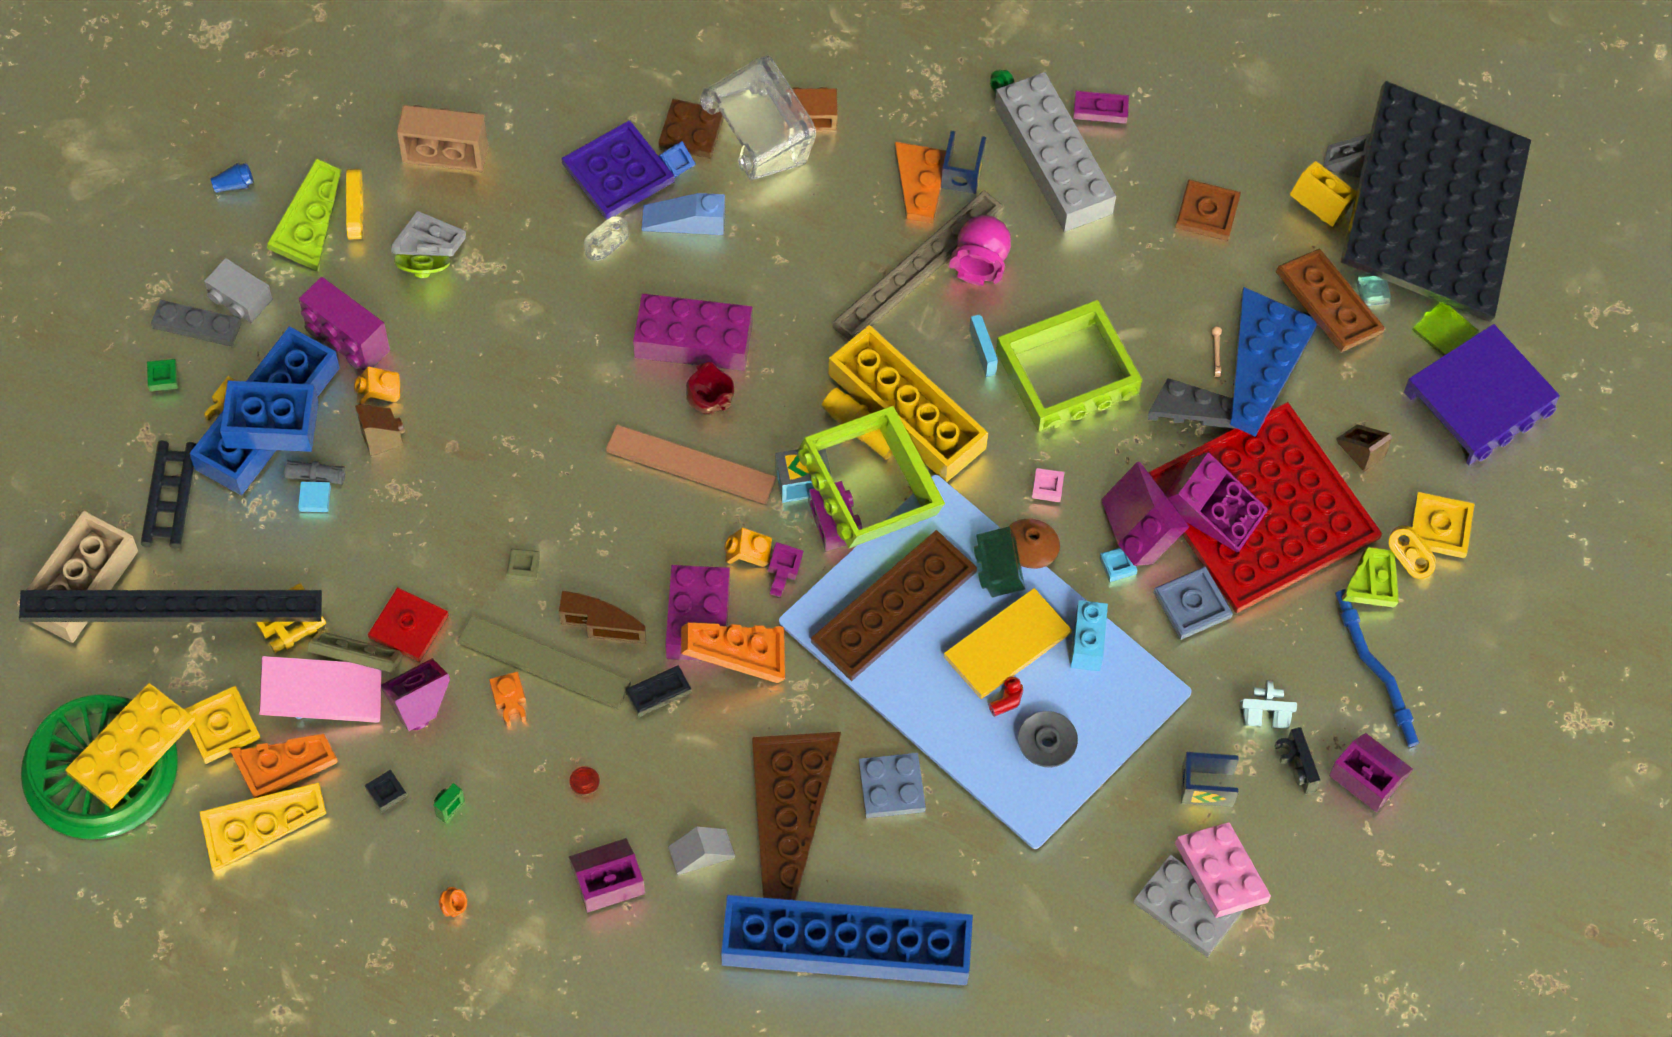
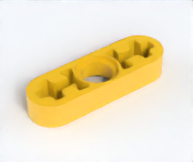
(354, 204)

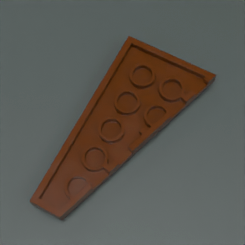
(790, 792)

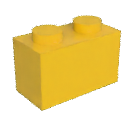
(1323, 193)

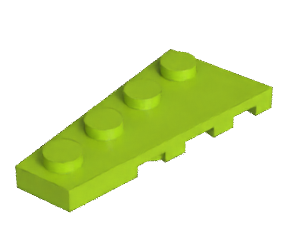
(306, 221)

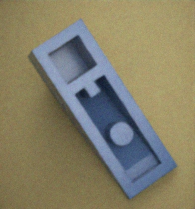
(686, 214)

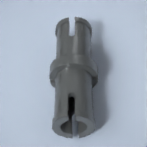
(315, 472)

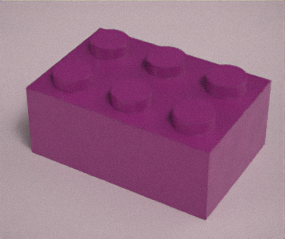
(344, 325)
(695, 596)

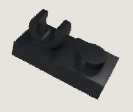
(1305, 770)

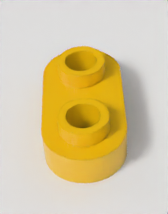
(1412, 550)

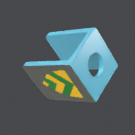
(794, 477)

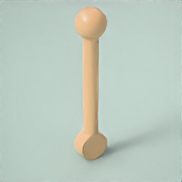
(1216, 332)

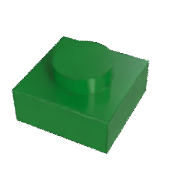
(162, 375)
(448, 802)

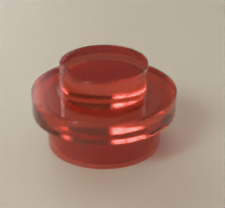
(584, 781)

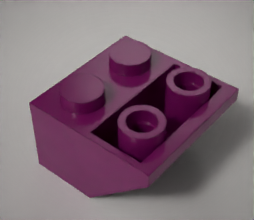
(1370, 771)
(607, 875)

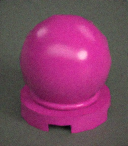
(981, 250)

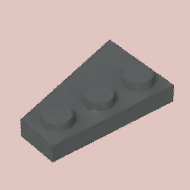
(1191, 403)

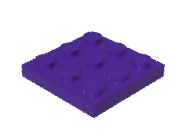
(618, 170)

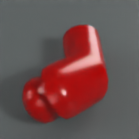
(1011, 697)

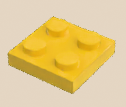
(1443, 523)
(221, 724)

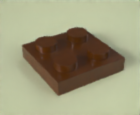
(692, 126)

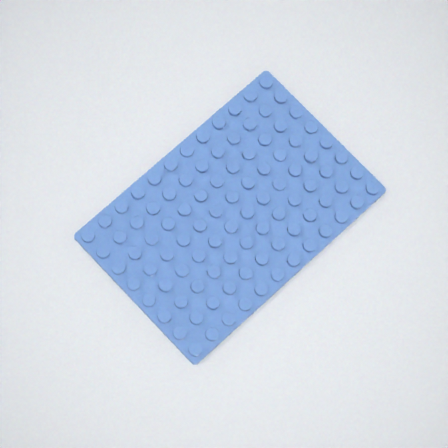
(951, 724)

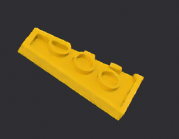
(251, 824)

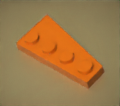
(744, 649)

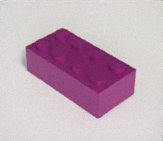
(693, 331)

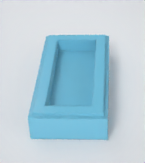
(983, 345)

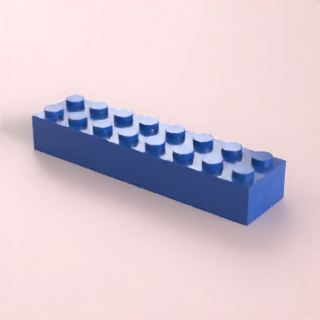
(847, 940)

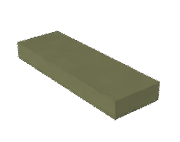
(355, 651)

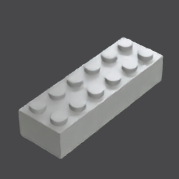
(1055, 152)

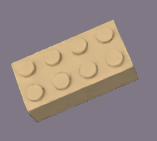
(86, 559)

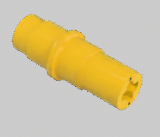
(845, 409)

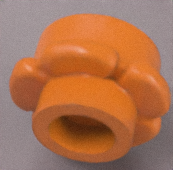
(452, 902)

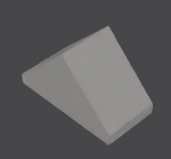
(1347, 156)
(701, 849)

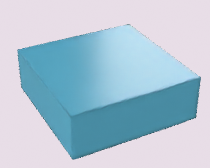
(314, 497)
(1117, 565)

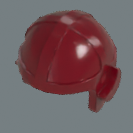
(709, 389)

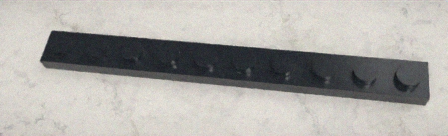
(170, 606)

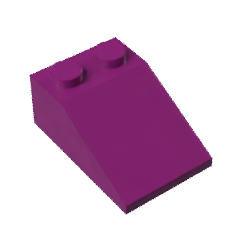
(1142, 517)

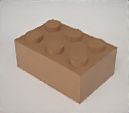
(442, 138)

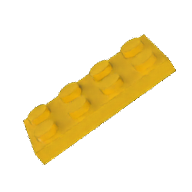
(130, 745)

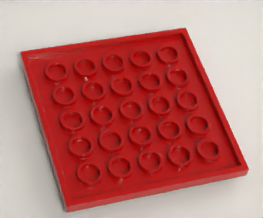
(1309, 514)

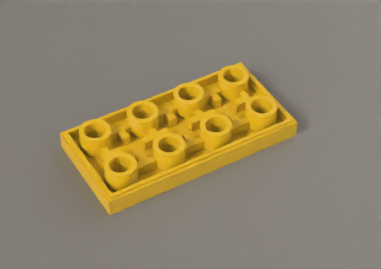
(1007, 643)

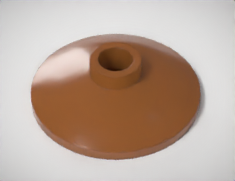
(1038, 552)

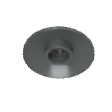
(1050, 727)

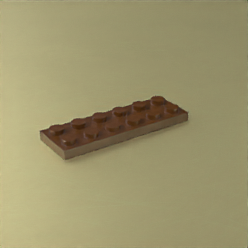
(893, 605)

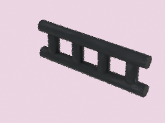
(154, 504)

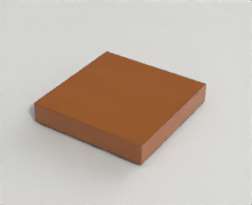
(1208, 210)

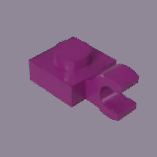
(784, 564)

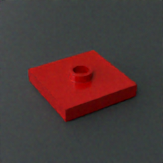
(408, 624)

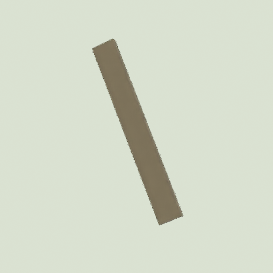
(912, 270)

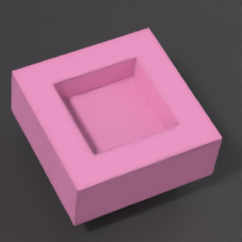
(1048, 485)

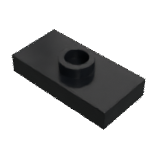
(658, 691)

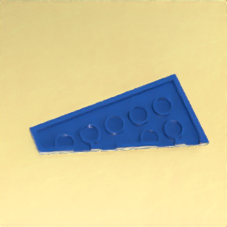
(1266, 352)

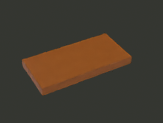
(1330, 300)

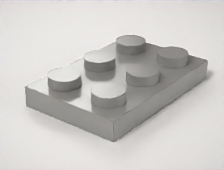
(1180, 906)

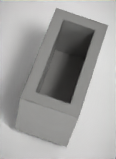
(238, 290)

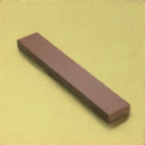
(691, 464)

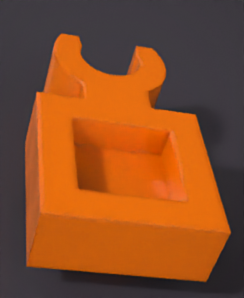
(508, 695)

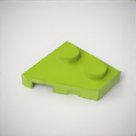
(1374, 579)

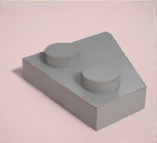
(428, 237)

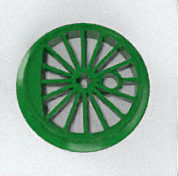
(83, 824)

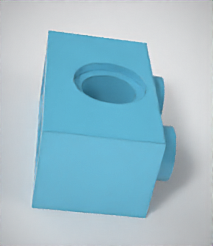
(1089, 635)

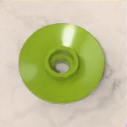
(421, 265)

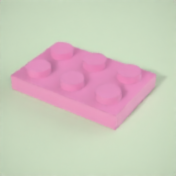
(1222, 869)

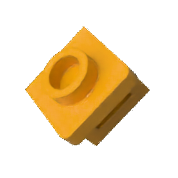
(378, 385)
(748, 547)

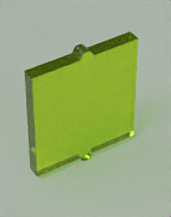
(1444, 329)

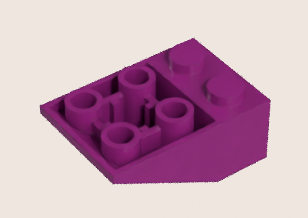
(1215, 502)

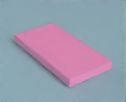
(319, 689)

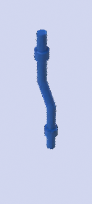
(1402, 715)

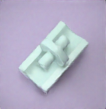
(1281, 710)

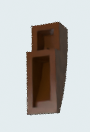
(600, 618)

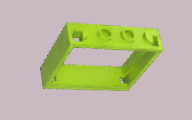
(1055, 328)
(906, 457)

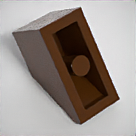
(379, 428)

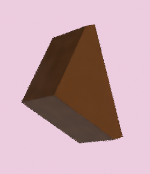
(1365, 445)

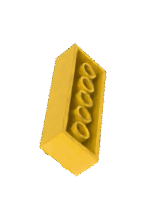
(885, 378)

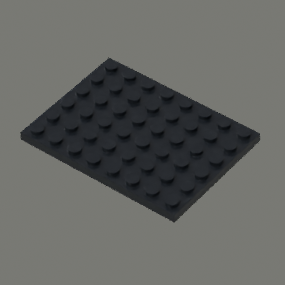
(1436, 201)

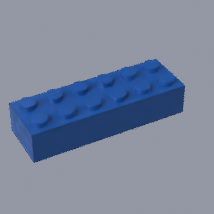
(292, 361)

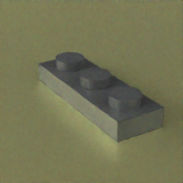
(196, 323)

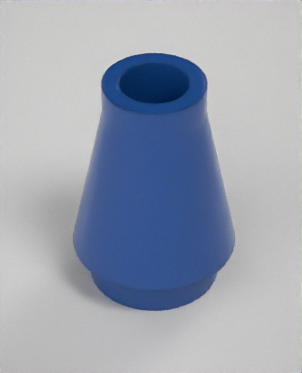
(233, 178)

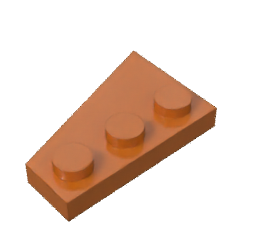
(920, 179)
(282, 764)

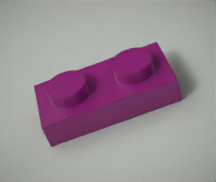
(1101, 107)

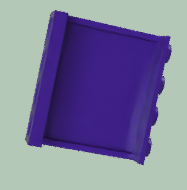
(1484, 393)

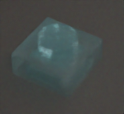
(1373, 290)

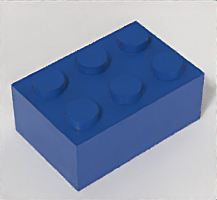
(269, 416)

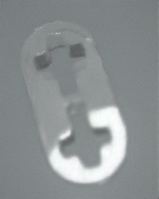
(608, 240)

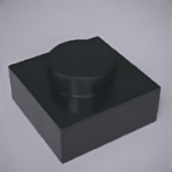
(386, 791)

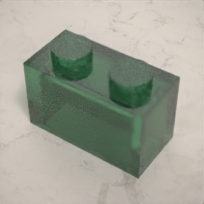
(999, 561)

